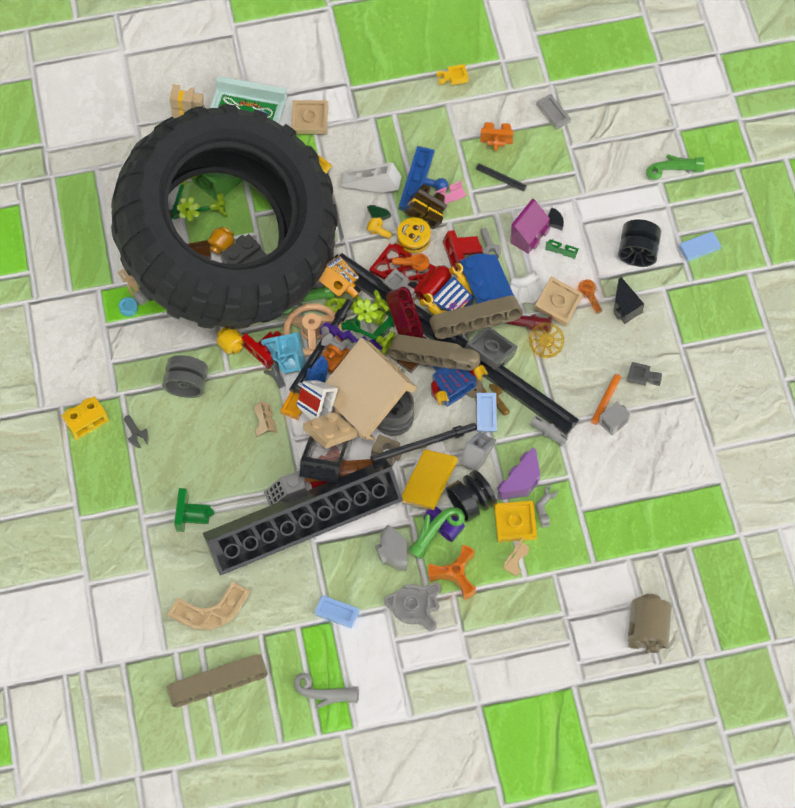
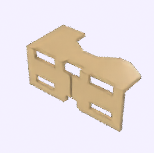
(131, 282)
(262, 428)
(512, 565)

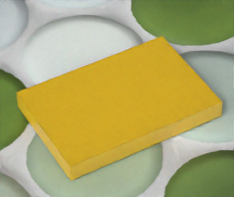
(429, 479)

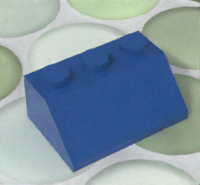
(485, 277)

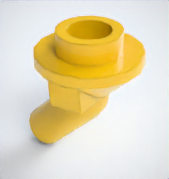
(374, 227)

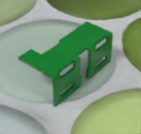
(556, 248)
(385, 327)

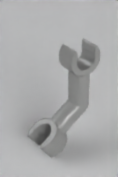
(544, 518)

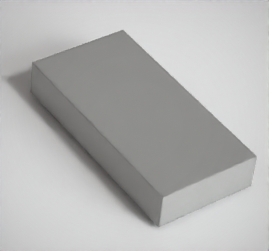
(553, 112)

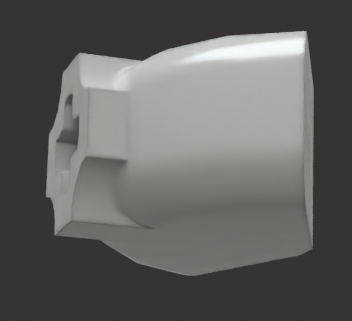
(392, 549)

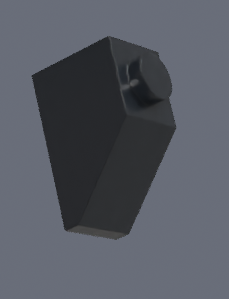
(627, 303)

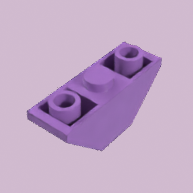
(521, 478)

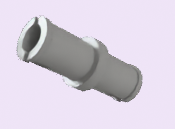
(549, 430)

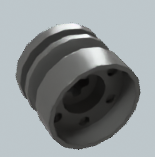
(400, 417)

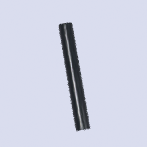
(497, 175)

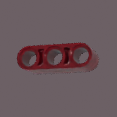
(404, 312)

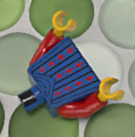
(453, 384)

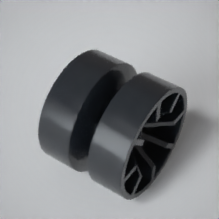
(639, 243)

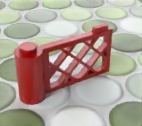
(430, 282)

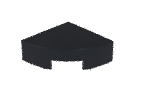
(556, 219)

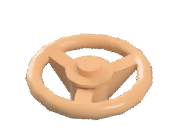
(309, 324)

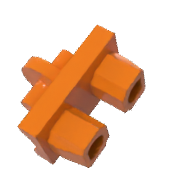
(496, 137)
(334, 356)

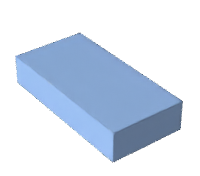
(700, 246)
(486, 412)
(337, 612)

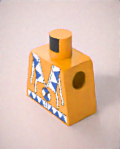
(340, 278)

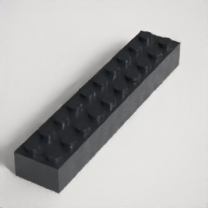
(302, 517)

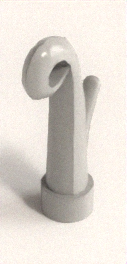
(328, 696)

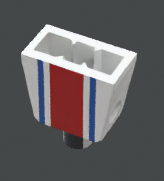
(315, 398)

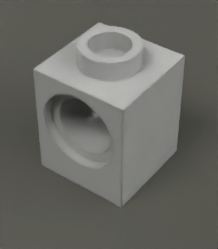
(614, 418)

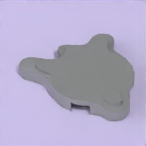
(414, 604)

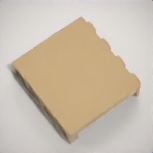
(367, 387)

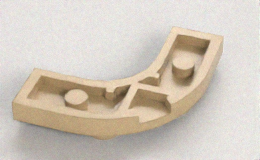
(212, 617)

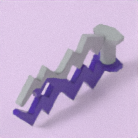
(327, 337)

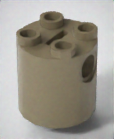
(649, 623)

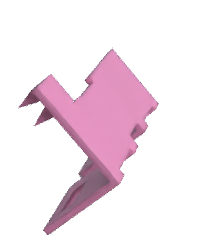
(454, 195)

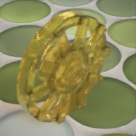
(546, 340)

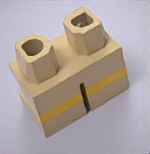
(184, 100)

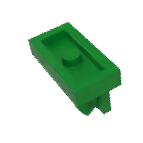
(190, 512)

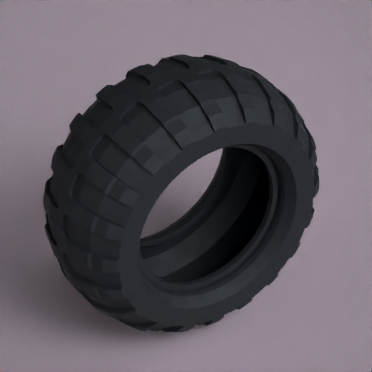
(236, 145)

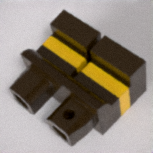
(426, 207)

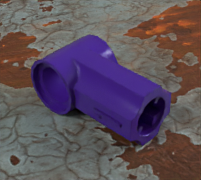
(446, 530)

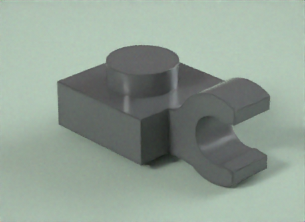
(641, 374)

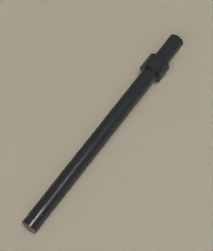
(340, 316)
(456, 432)

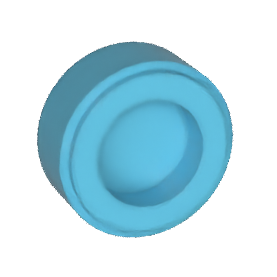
(128, 306)

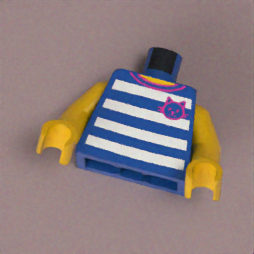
(452, 296)

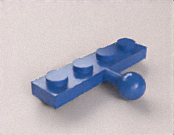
(418, 175)

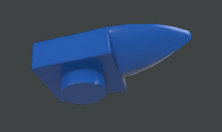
(318, 370)

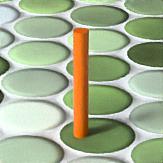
(606, 398)

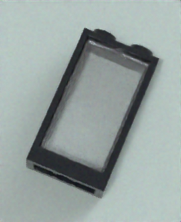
(324, 463)

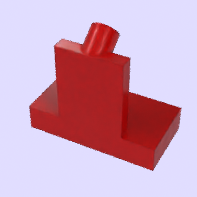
(458, 247)
(259, 351)

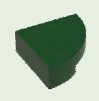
(378, 212)

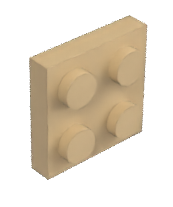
(310, 116)
(558, 301)
(330, 430)

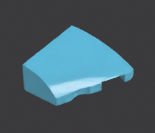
(286, 351)

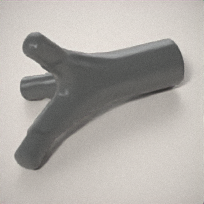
(276, 375)

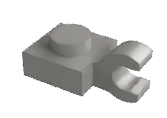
(397, 280)

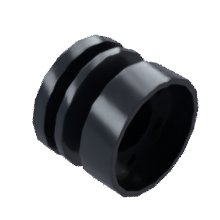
(471, 495)

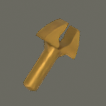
(499, 404)

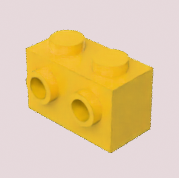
(85, 417)

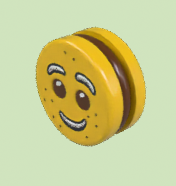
(414, 235)

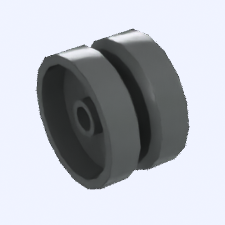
(185, 376)

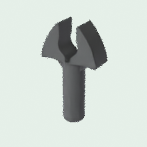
(135, 432)

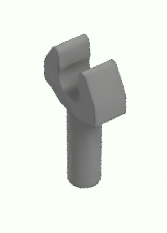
(490, 247)

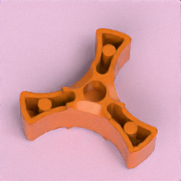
(455, 572)

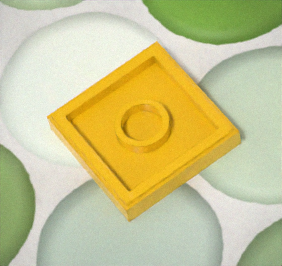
(515, 521)

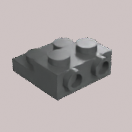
(244, 251)
(492, 347)

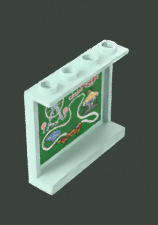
(250, 96)

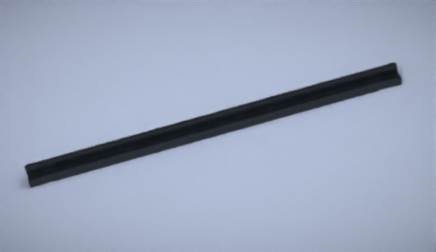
(501, 377)

